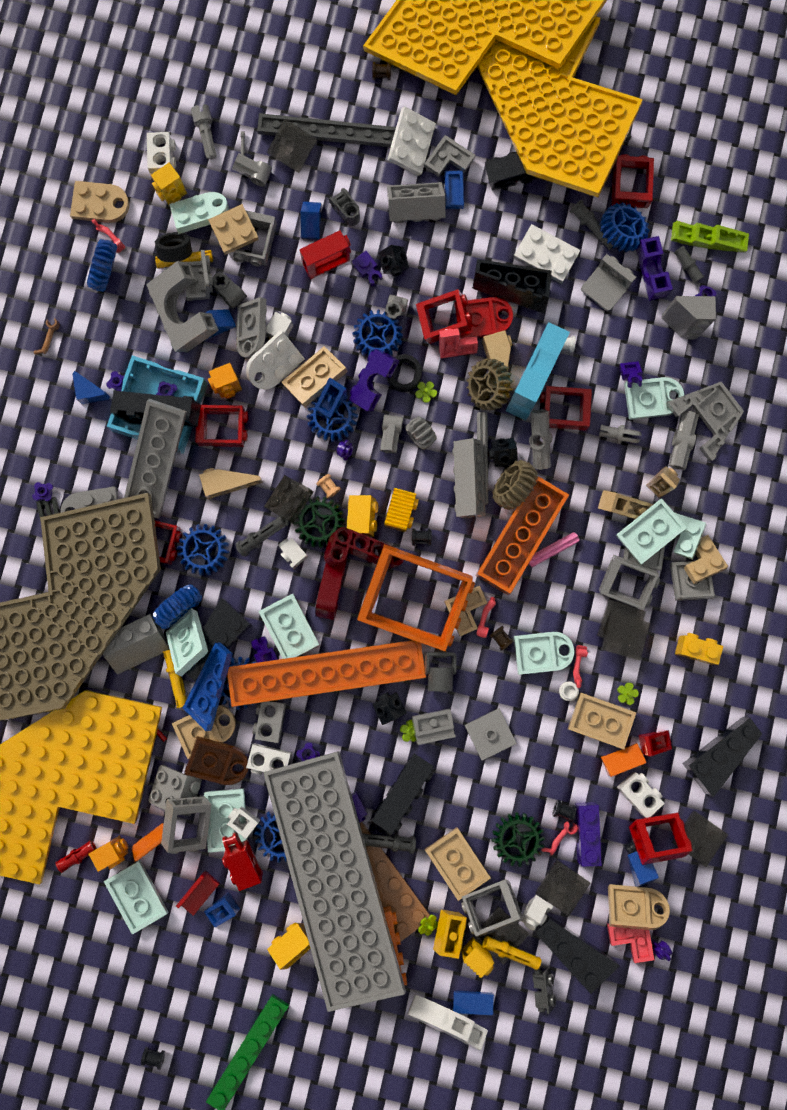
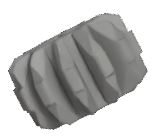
(421, 432)

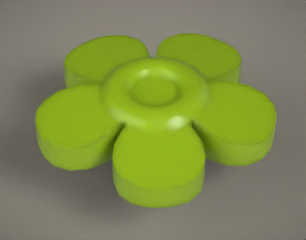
(426, 391)
(627, 693)
(408, 729)
(428, 925)

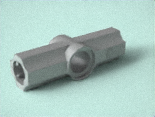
(540, 428)
(683, 440)

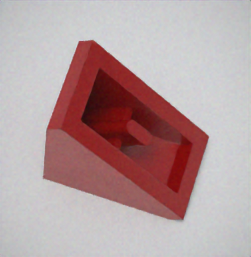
(655, 743)

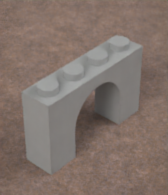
(164, 292)

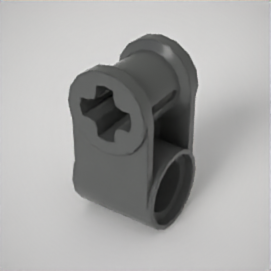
(343, 205)
(230, 292)

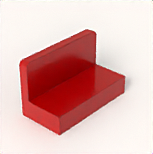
(198, 893)

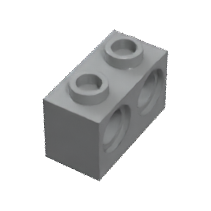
(274, 722)

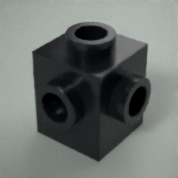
(393, 260)
(503, 452)
(389, 707)

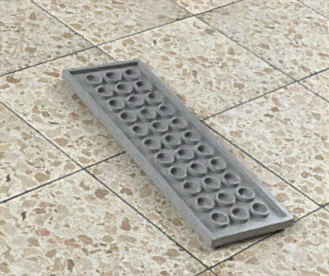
(334, 882)

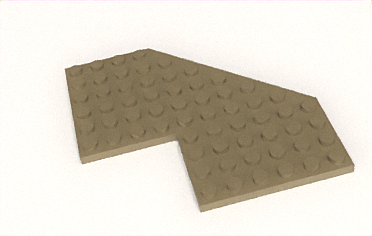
(96, 574)

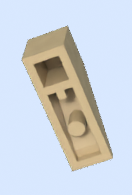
(497, 346)
(222, 482)
(663, 482)
(622, 504)

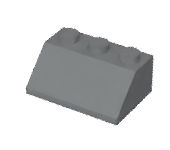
(416, 202)
(690, 315)
(136, 644)

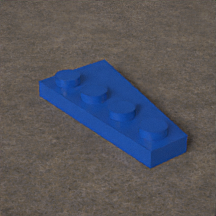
(207, 690)

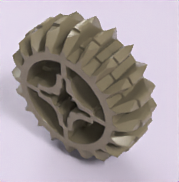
(494, 382)
(515, 485)

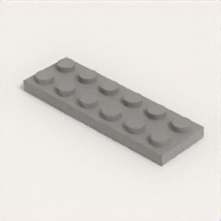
(155, 452)

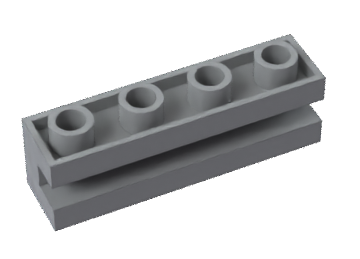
(469, 478)

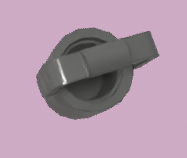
(440, 678)

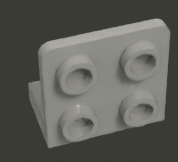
(608, 282)
(203, 285)
(172, 785)

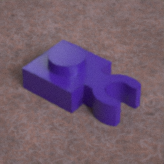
(366, 266)
(632, 373)
(264, 654)

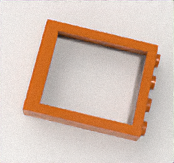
(453, 621)

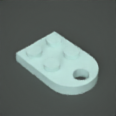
(196, 211)
(651, 398)
(541, 652)

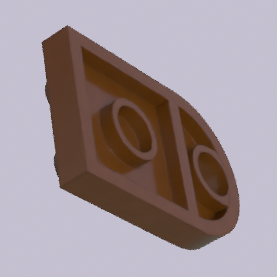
(215, 761)

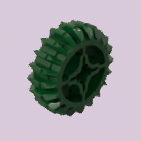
(327, 519)
(523, 856)

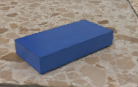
(454, 190)
(473, 1002)

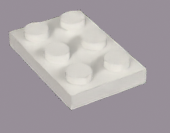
(411, 141)
(546, 252)

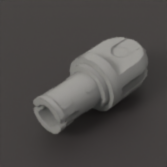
(617, 433)

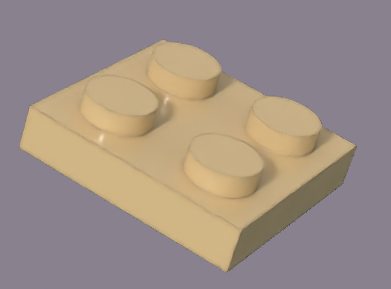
(233, 229)

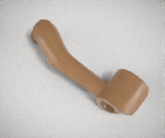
(46, 345)

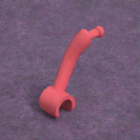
(120, 246)
(482, 631)
(581, 651)
(558, 839)

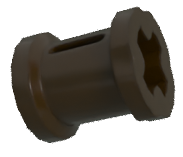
(381, 71)
(501, 638)

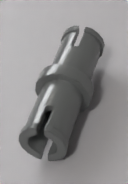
(688, 264)

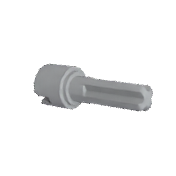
(203, 121)

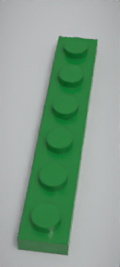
(247, 1053)

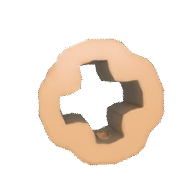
(328, 486)

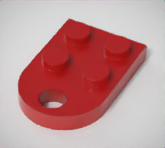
(485, 316)

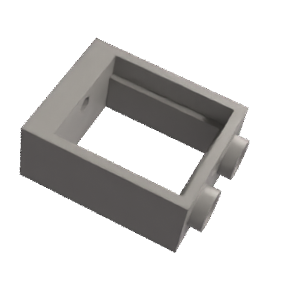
(261, 221)
(609, 577)
(186, 806)
(511, 902)

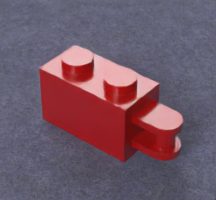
(241, 862)

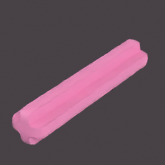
(554, 549)

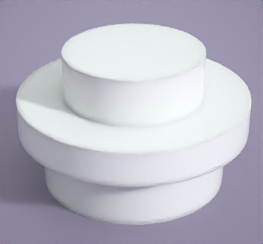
(568, 691)

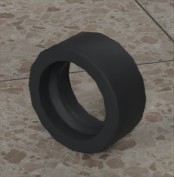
(173, 247)
(404, 358)

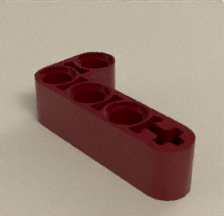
(349, 546)
(330, 589)

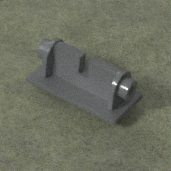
(545, 998)

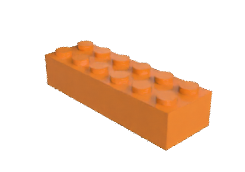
(522, 536)

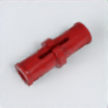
(75, 856)

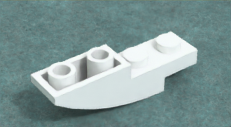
(447, 1022)

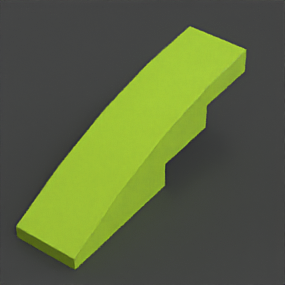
(710, 237)

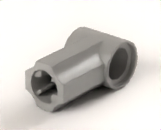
(256, 171)
(396, 306)
(391, 428)

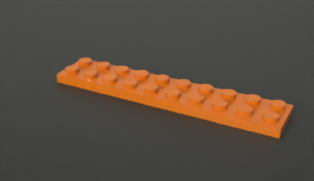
(325, 672)

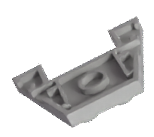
(716, 409)

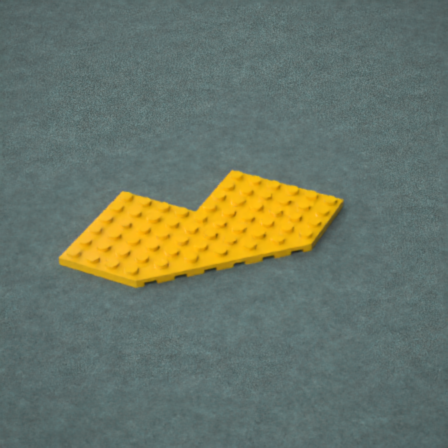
(450, 37)
(557, 122)
(76, 759)

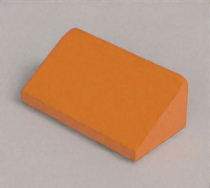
(623, 760)
(147, 843)

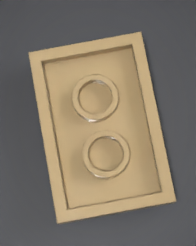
(311, 377)
(602, 720)
(457, 863)

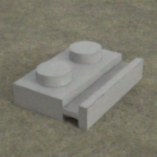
(433, 726)

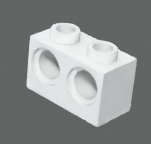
(158, 154)
(269, 754)
(638, 797)

